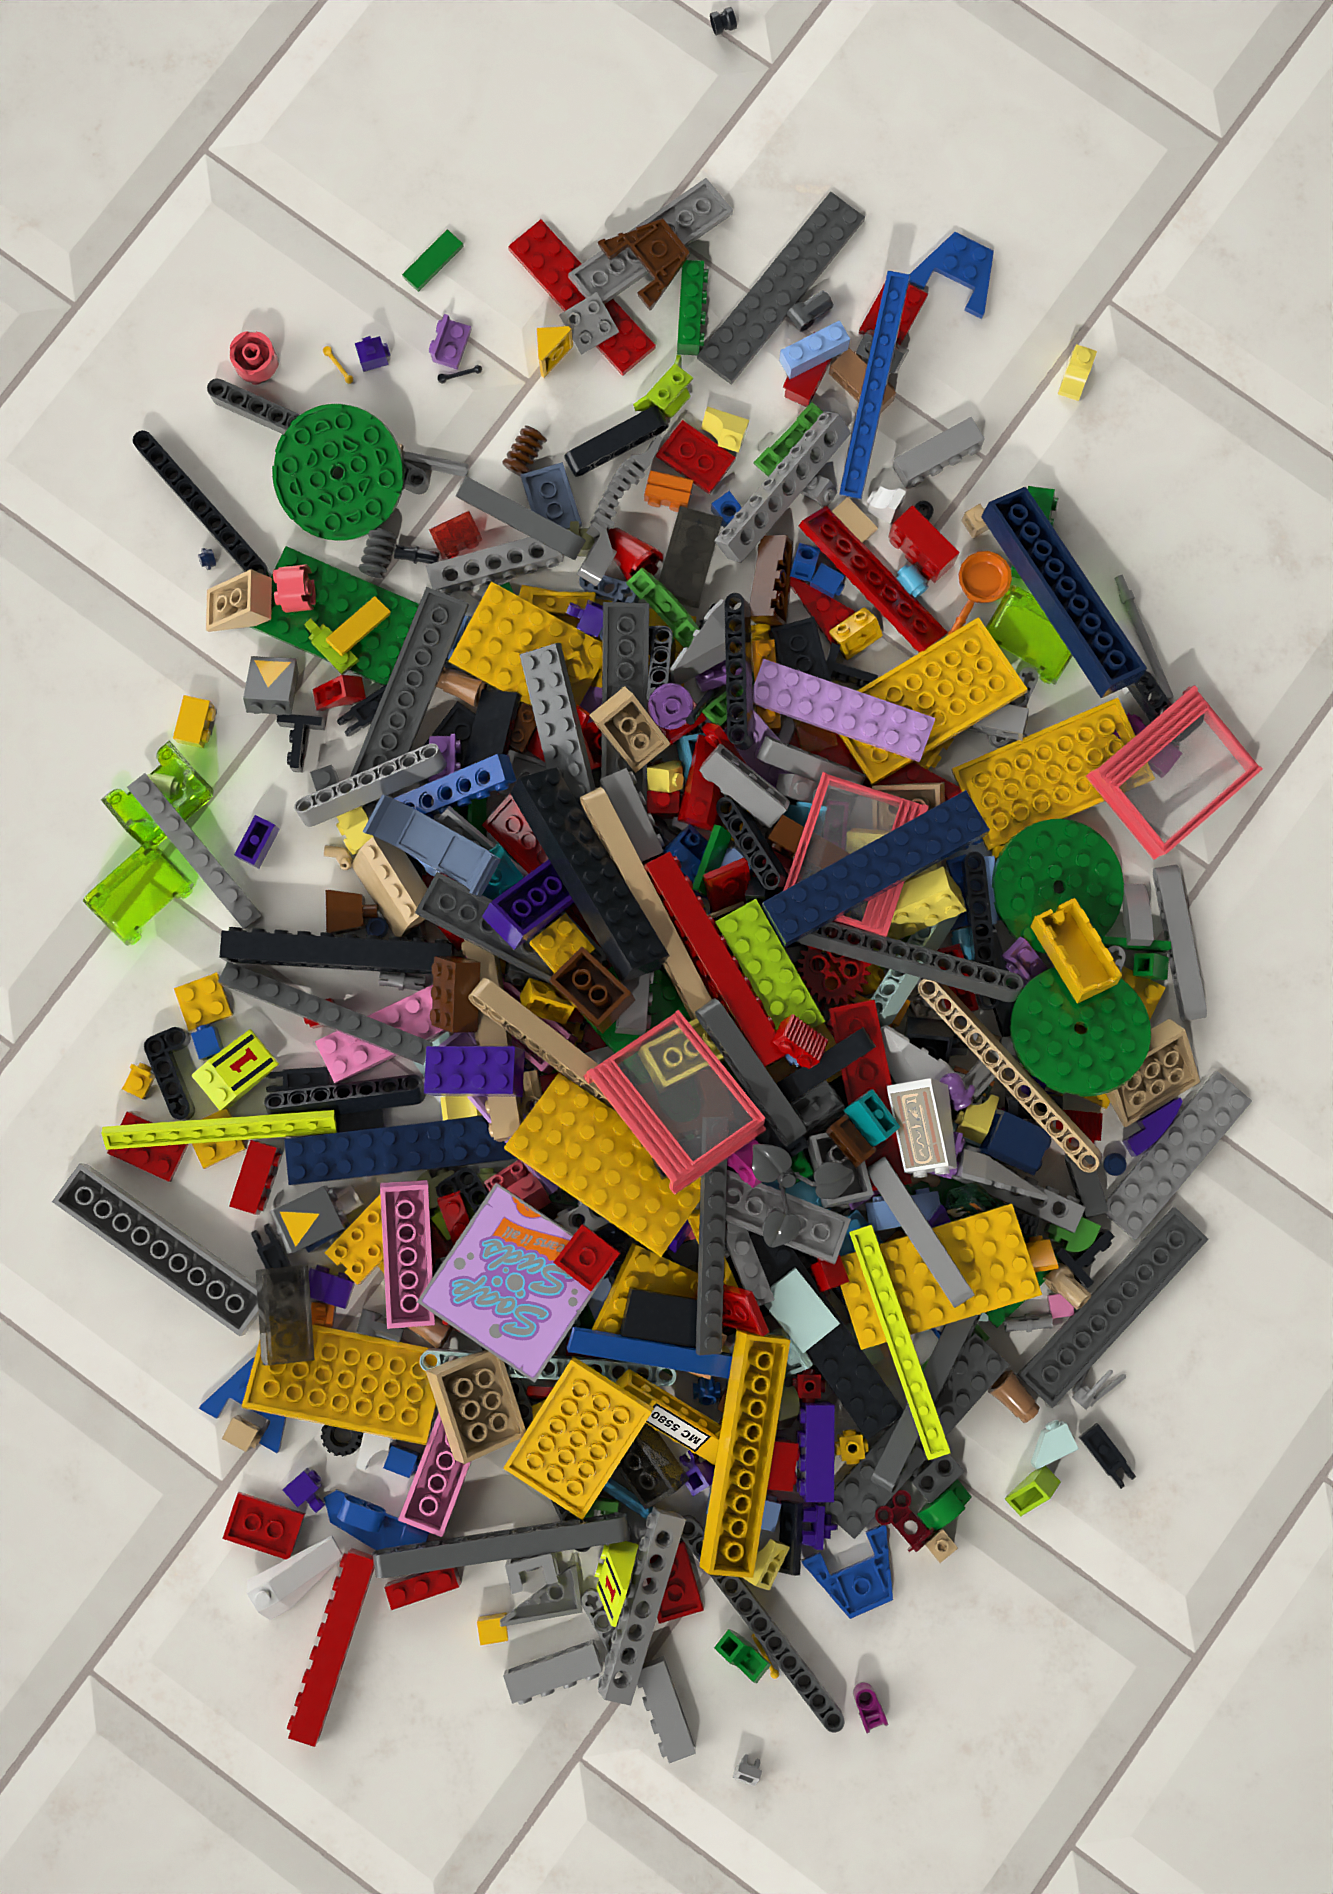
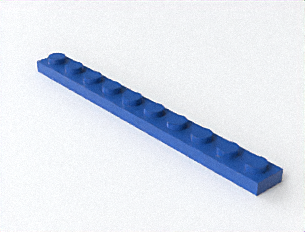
(874, 384)

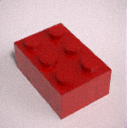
(923, 544)

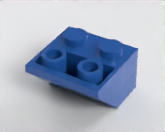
(689, 849)

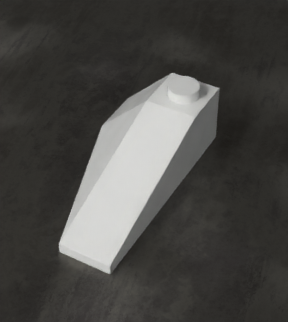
(908, 1062)
(290, 1580)

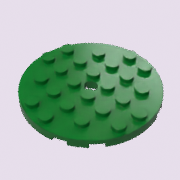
(370, 480)
(1053, 853)
(1075, 1062)

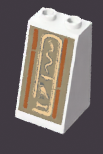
(925, 1126)

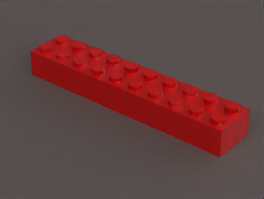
(711, 958)

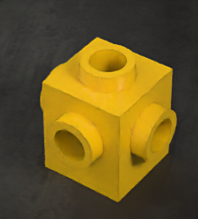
(849, 1437)

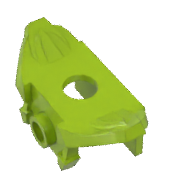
(669, 392)

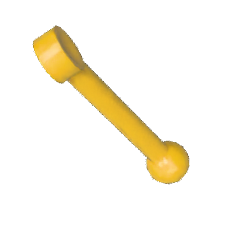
(328, 352)
(774, 1672)

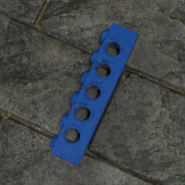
(500, 773)

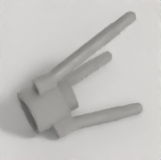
(1086, 1396)

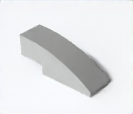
(1137, 915)

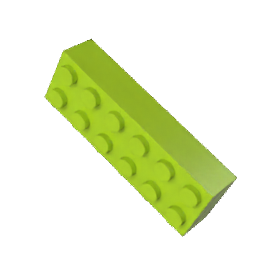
(768, 965)

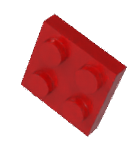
(586, 1257)

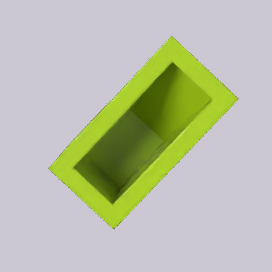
(1033, 1490)

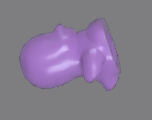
(958, 1094)

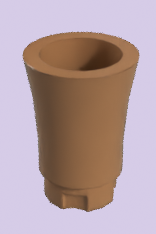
(461, 685)
(434, 1334)
(1014, 1396)

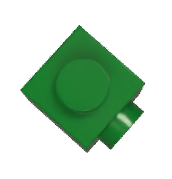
(1151, 966)

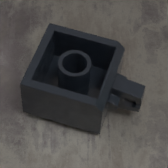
(934, 1037)

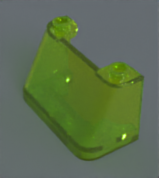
(1027, 633)
(192, 795)
(138, 891)

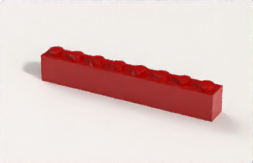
(332, 1648)

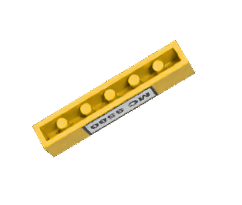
(675, 1417)

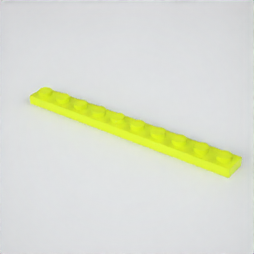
(219, 1129)
(900, 1342)

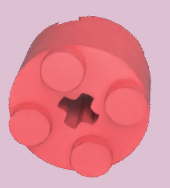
(265, 359)
(294, 588)

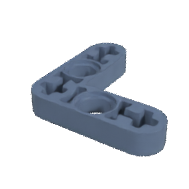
(616, 595)

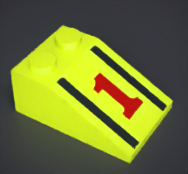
(235, 1070)
(615, 1576)

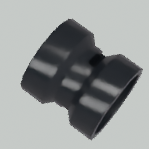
(722, 21)

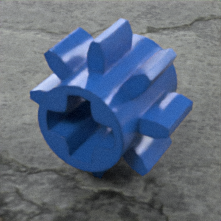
(706, 1391)

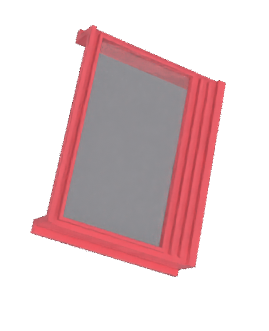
(1174, 773)
(839, 823)
(678, 1100)

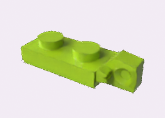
(318, 639)

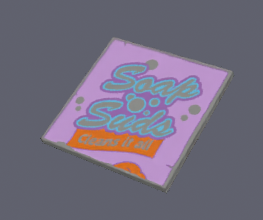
(504, 1284)

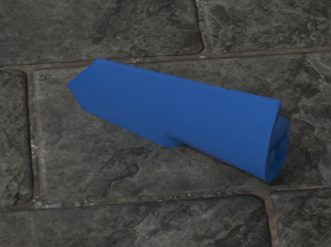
(370, 1522)

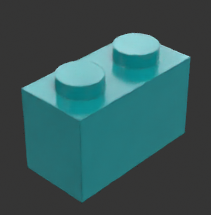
(872, 1118)

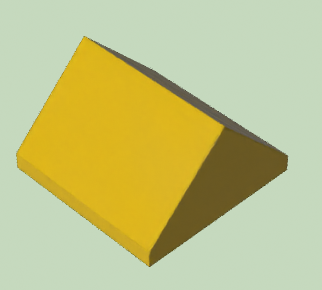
(553, 346)

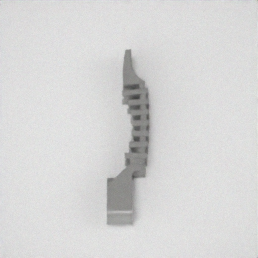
(602, 553)

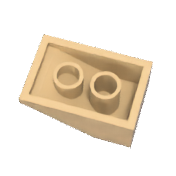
(239, 602)
(630, 729)

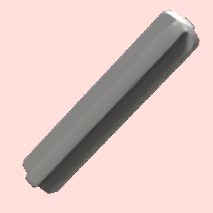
(436, 464)

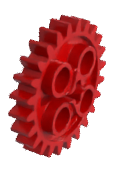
(816, 979)

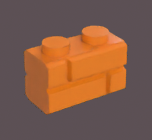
(668, 490)

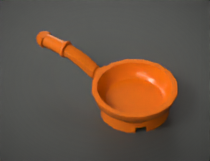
(983, 580)

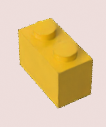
(194, 722)

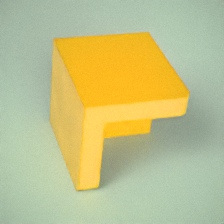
(490, 1629)

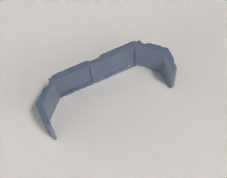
(432, 843)

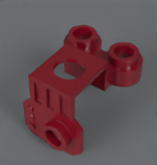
(899, 1515)

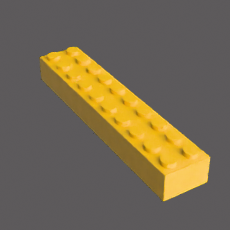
(744, 1454)

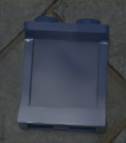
(1016, 1142)

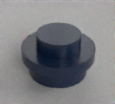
(207, 558)
(377, 926)
(1114, 1164)

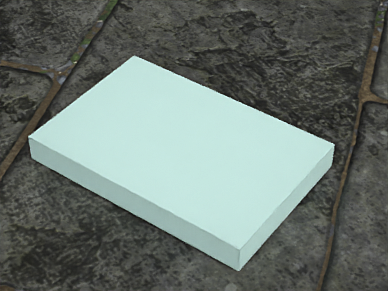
(800, 1310)

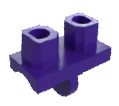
(820, 1526)

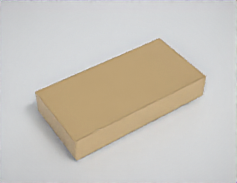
(855, 520)

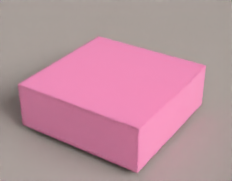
(1059, 1306)

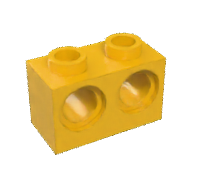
(545, 1001)

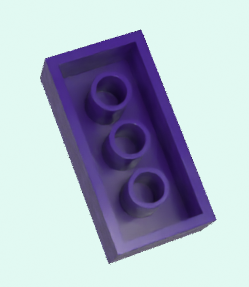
(528, 905)
(474, 1071)
(816, 1451)

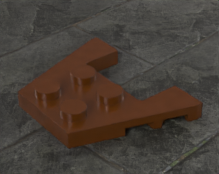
(658, 252)

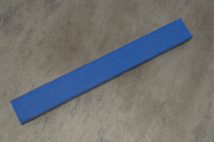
(648, 1352)

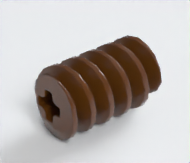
(523, 450)

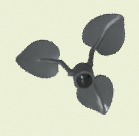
(775, 1163)

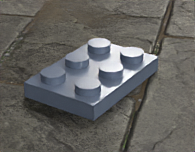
(551, 495)

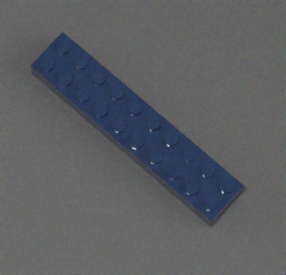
(1063, 592)
(875, 868)
(392, 1150)

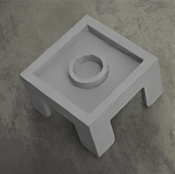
(516, 1567)

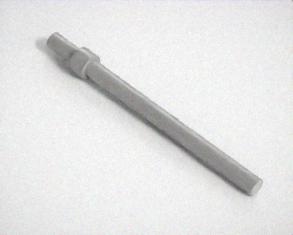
(1127, 597)

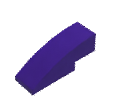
(1152, 1127)

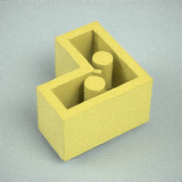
(352, 826)

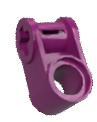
(869, 1710)

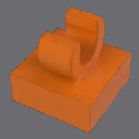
(323, 1314)

